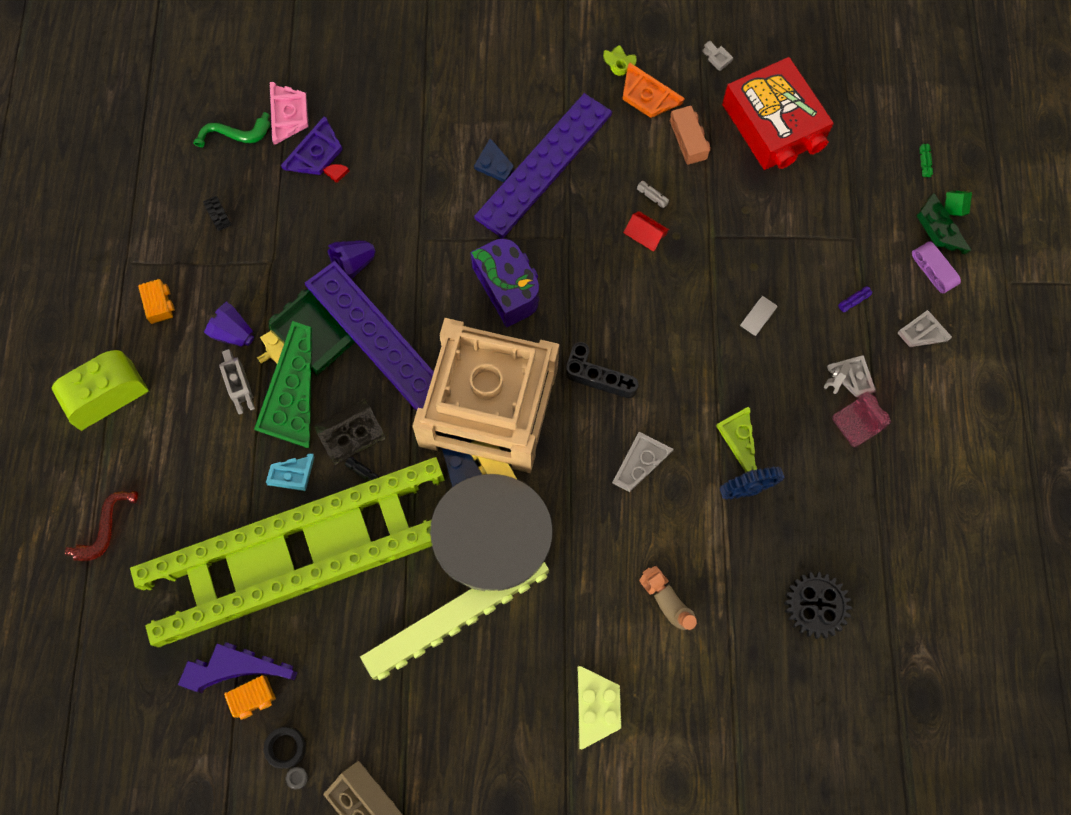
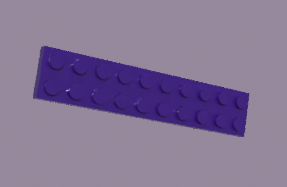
(543, 165)
(372, 333)

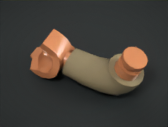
(668, 601)

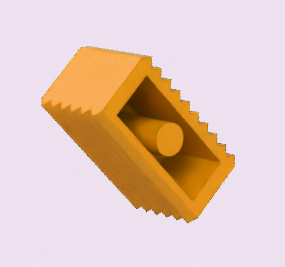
(156, 301)
(250, 697)

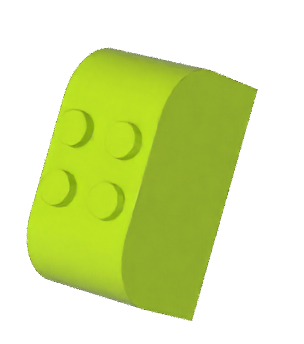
(98, 388)

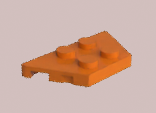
(648, 93)

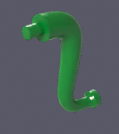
(256, 134)

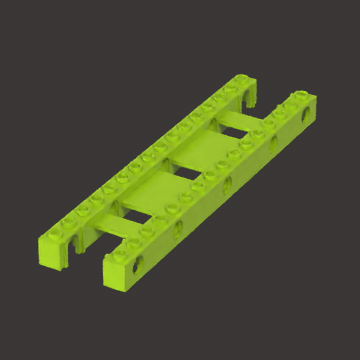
(262, 561)

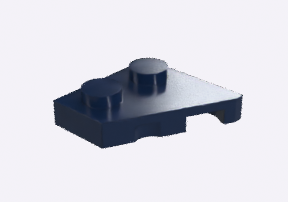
(494, 162)

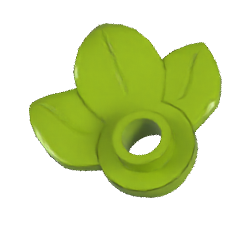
(618, 60)

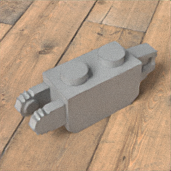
(236, 381)

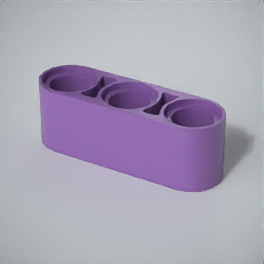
(936, 267)

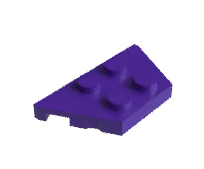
(315, 151)

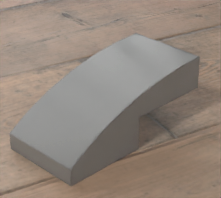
(759, 316)

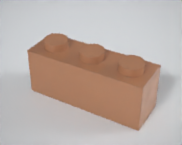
(689, 135)

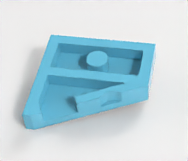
(291, 474)

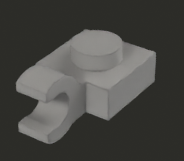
(718, 57)
(839, 376)

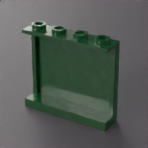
(328, 336)

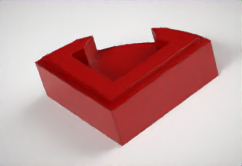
(336, 171)

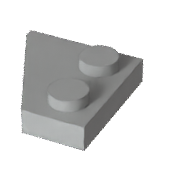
(924, 331)

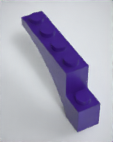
(228, 664)

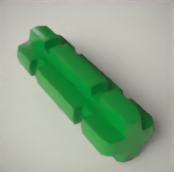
(926, 160)

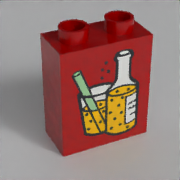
(777, 114)

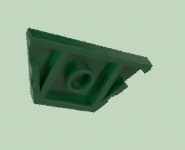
(941, 227)

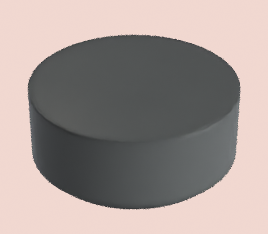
(297, 778)

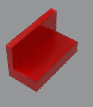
(645, 230)

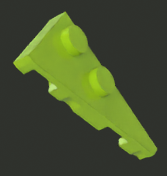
(738, 435)

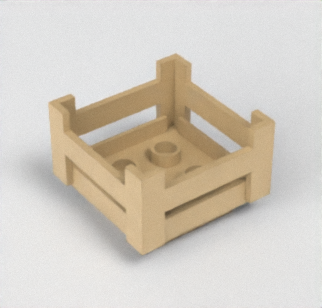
(489, 393)

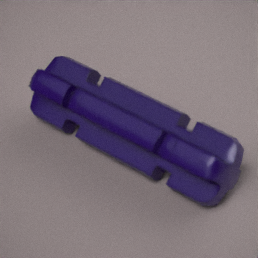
(855, 299)

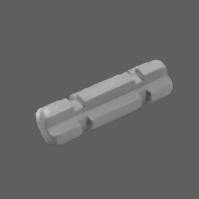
(653, 194)

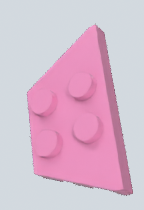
(287, 112)

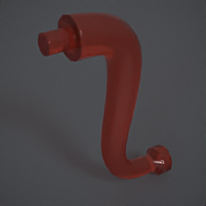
(92, 552)

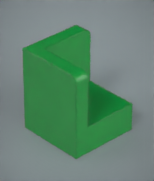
(958, 202)

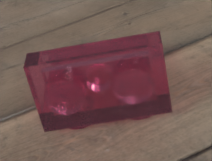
(861, 419)

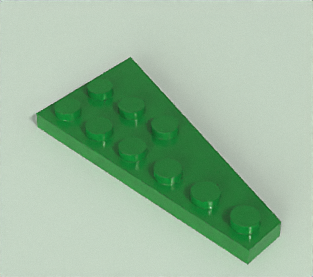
(288, 399)

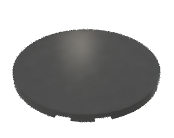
(491, 532)

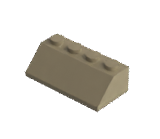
(359, 794)

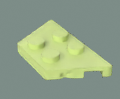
(597, 707)

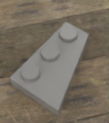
(640, 461)

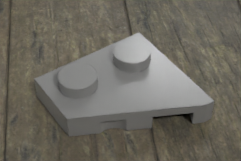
(858, 378)

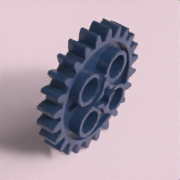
(752, 483)

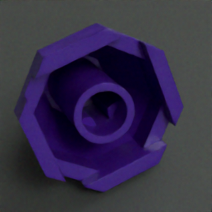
(351, 255)
(229, 327)

